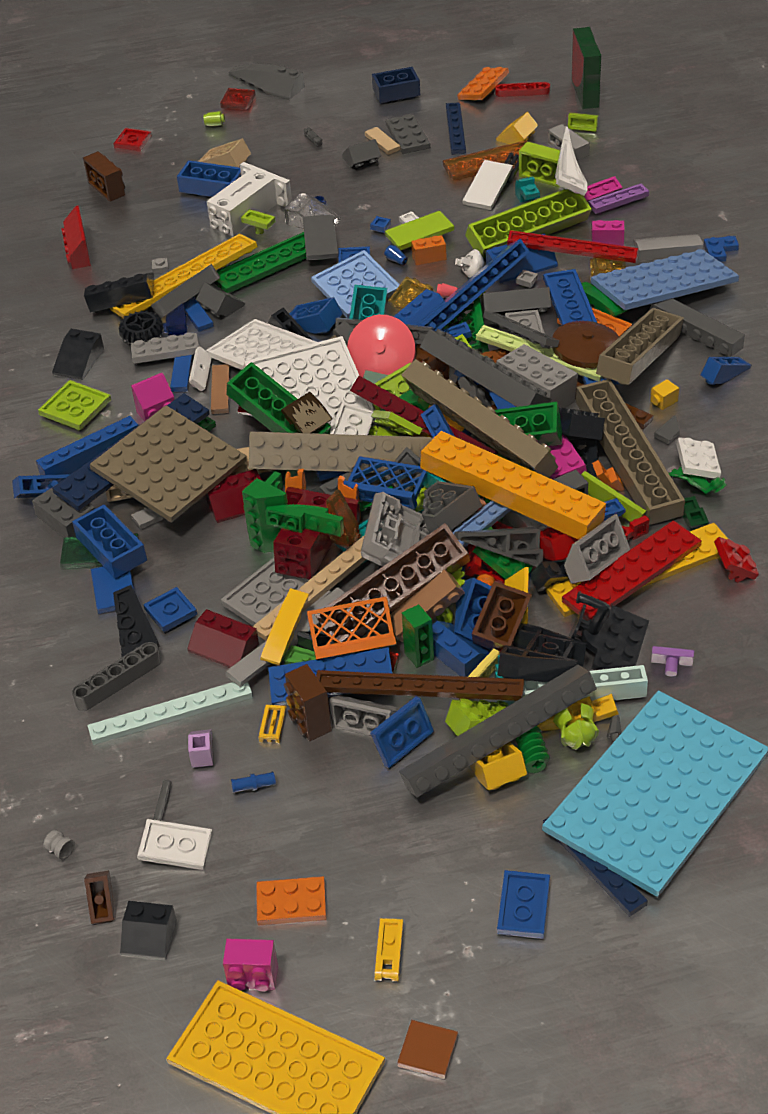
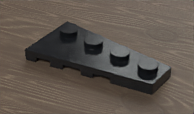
(132, 621)

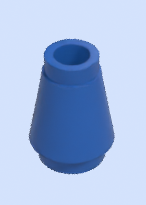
(394, 254)

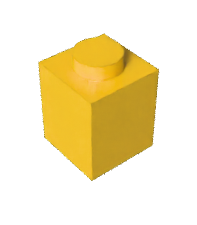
(664, 394)

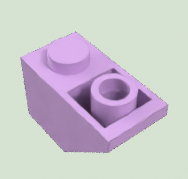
(200, 748)

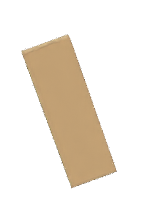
(384, 142)

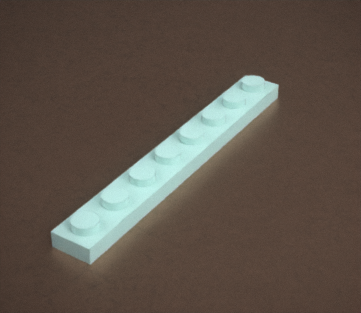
(168, 712)

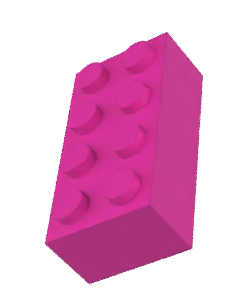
(566, 458)

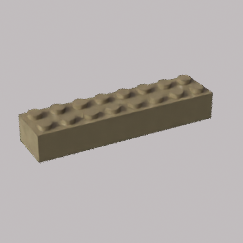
(639, 346)

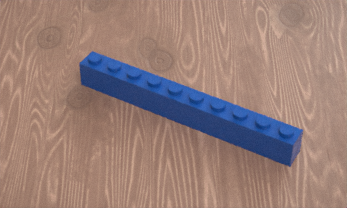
(475, 286)

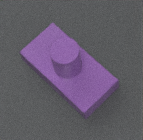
(672, 658)

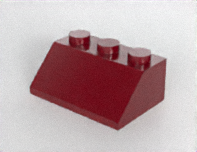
(227, 498)
(222, 639)

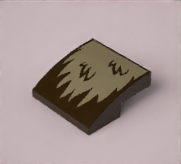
(306, 414)

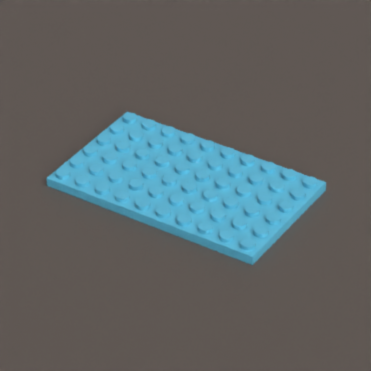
(656, 792)

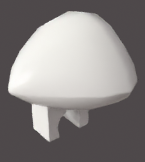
(471, 263)

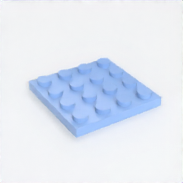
(356, 270)

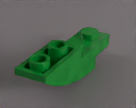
(304, 517)

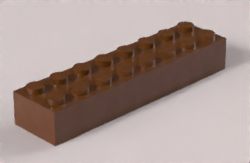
(397, 581)

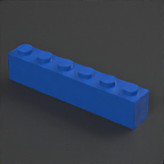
(80, 452)

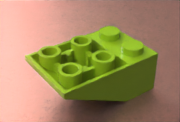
(466, 713)

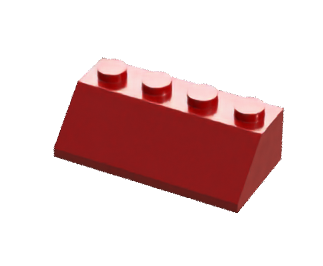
(75, 240)

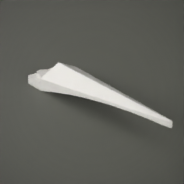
(568, 171)

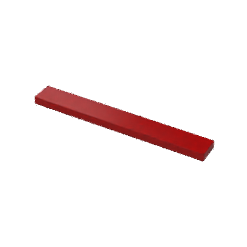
(574, 246)

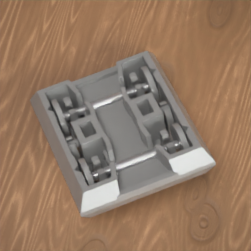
(394, 534)

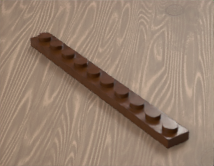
(422, 685)

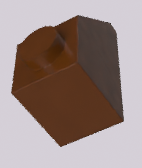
(99, 896)

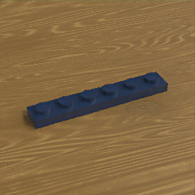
(616, 886)

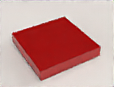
(132, 139)

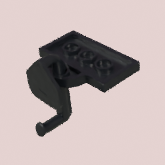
(613, 639)

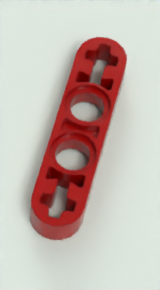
(522, 89)

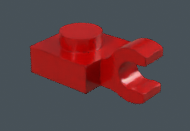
(637, 528)

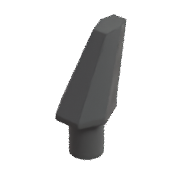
(614, 728)

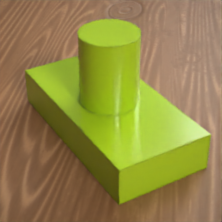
(582, 122)
(259, 220)

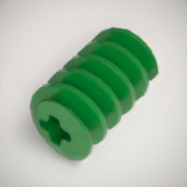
(533, 750)

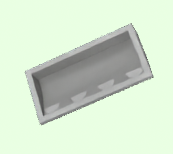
(667, 246)

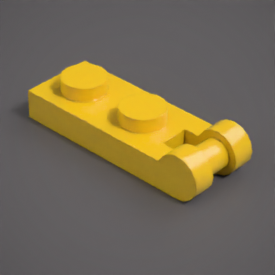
(389, 949)

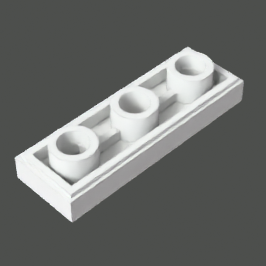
(200, 369)

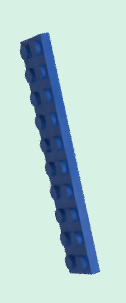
(570, 301)

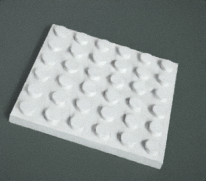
(320, 368)

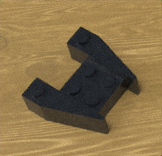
(540, 655)

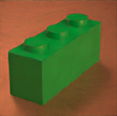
(417, 636)

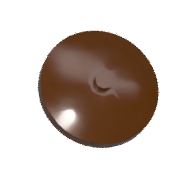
(583, 342)

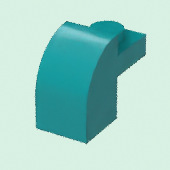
(526, 189)

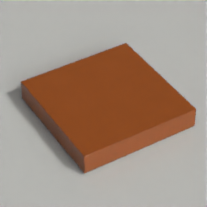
(427, 1049)

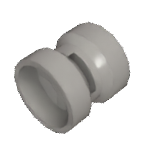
(59, 844)

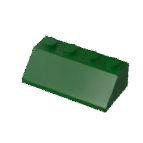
(538, 420)
(256, 499)

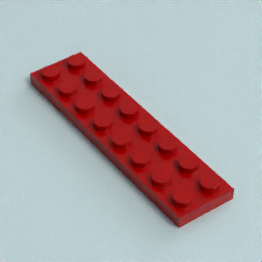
(635, 568)

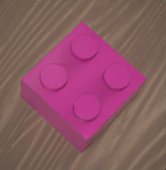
(250, 964)

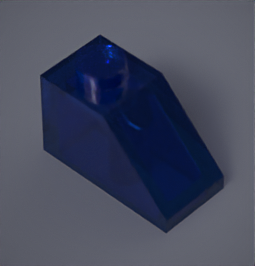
(176, 322)

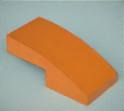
(608, 476)

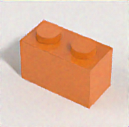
(428, 250)

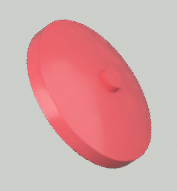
(381, 345)

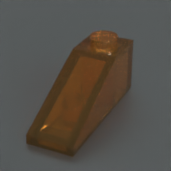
(338, 506)

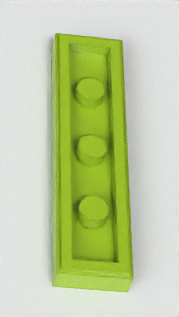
(603, 492)

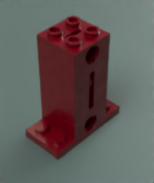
(303, 552)

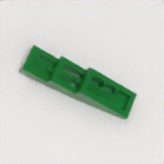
(600, 300)

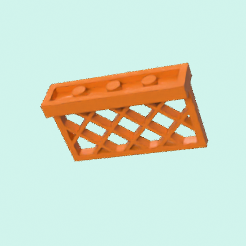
(353, 645)

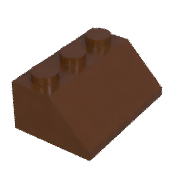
(500, 617)

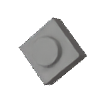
(160, 265)
(527, 278)

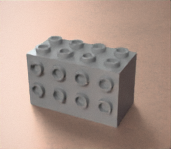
(543, 373)

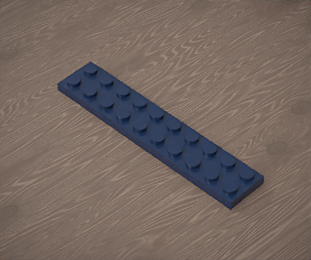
(86, 485)

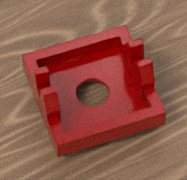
(739, 566)

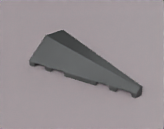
(515, 543)

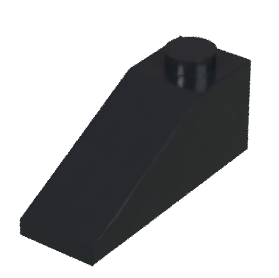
(285, 321)

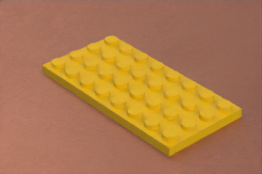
(273, 1057)

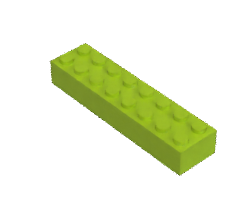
(537, 217)

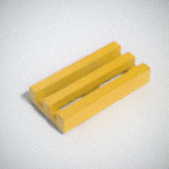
(270, 736)

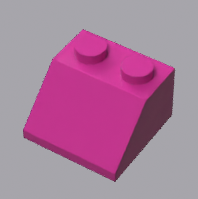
(608, 232)
(151, 395)

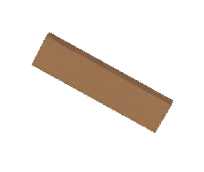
(219, 399)

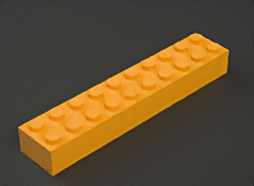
(512, 485)

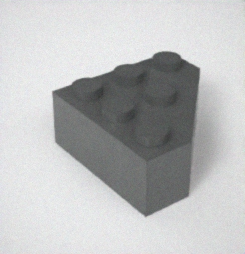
(449, 504)

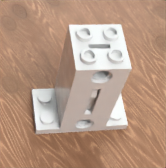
(253, 191)

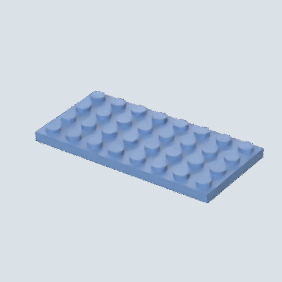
(664, 279)

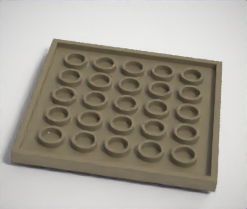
(168, 463)

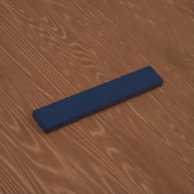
(455, 128)

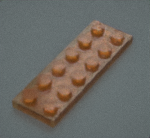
(469, 164)

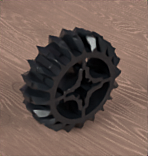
(140, 327)

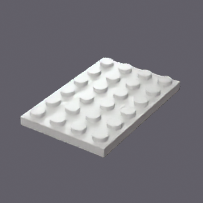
(255, 341)

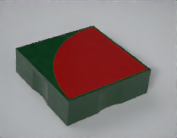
(586, 68)

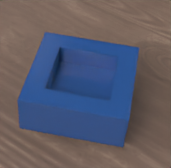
(380, 224)

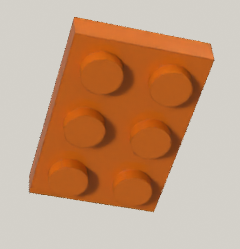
(291, 901)

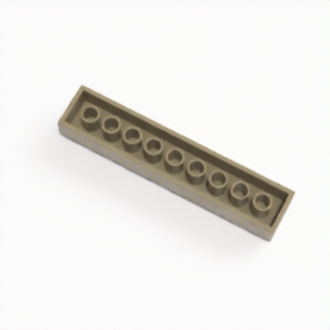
(478, 419)
(326, 451)
(632, 453)

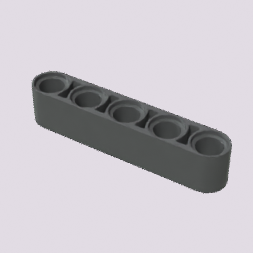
(185, 291)
(116, 676)

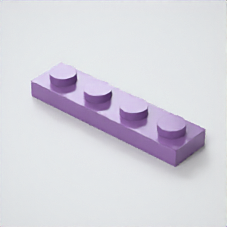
(618, 198)

